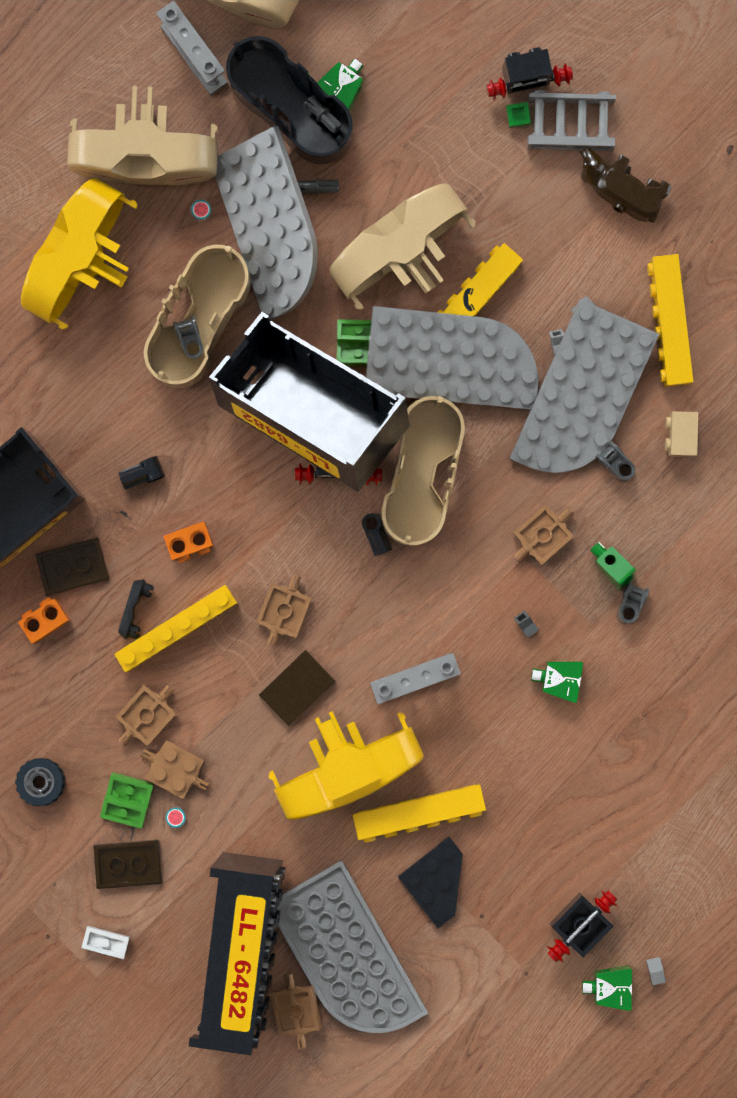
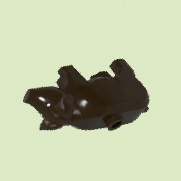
(621, 189)

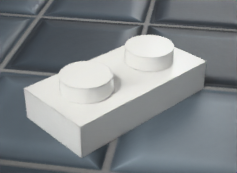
(105, 942)

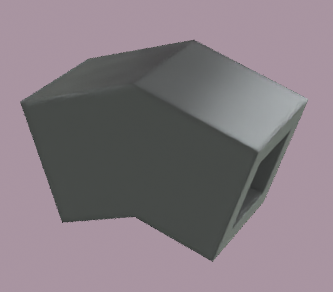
(526, 624)

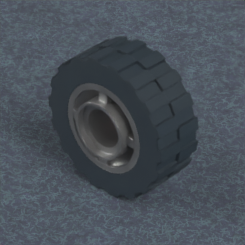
(27, 782)

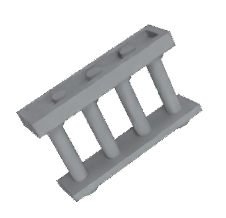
(192, 48)
(560, 140)
(415, 678)

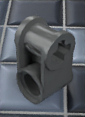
(188, 336)
(615, 461)
(632, 602)

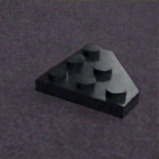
(435, 881)

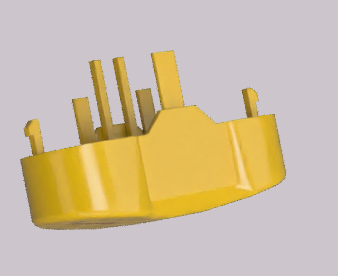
(75, 251)
(348, 769)

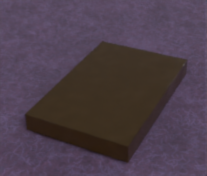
(72, 566)
(297, 687)
(127, 864)

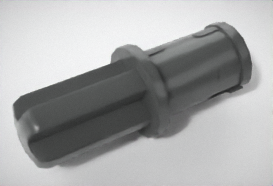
(323, 114)
(319, 186)

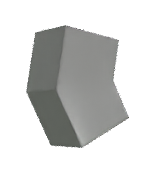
(555, 339)
(655, 971)

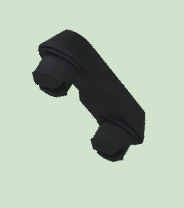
(126, 627)

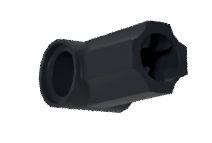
(147, 471)
(377, 537)

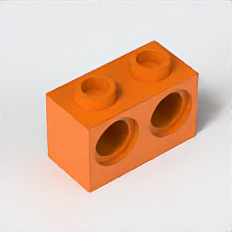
(187, 536)
(47, 625)

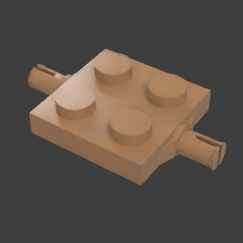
(543, 534)
(283, 610)
(146, 715)
(174, 769)
(296, 1010)

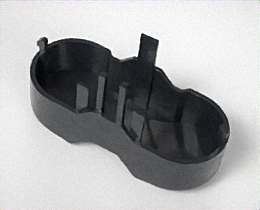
(269, 81)

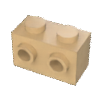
(682, 434)

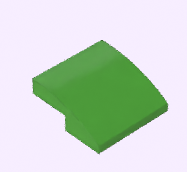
(353, 342)
(127, 800)

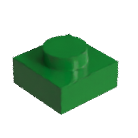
(518, 115)

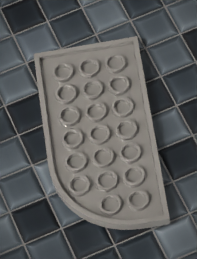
(269, 221)
(450, 358)
(584, 390)
(347, 954)

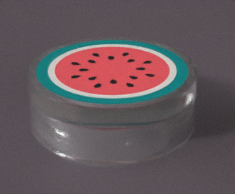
(201, 210)
(175, 817)

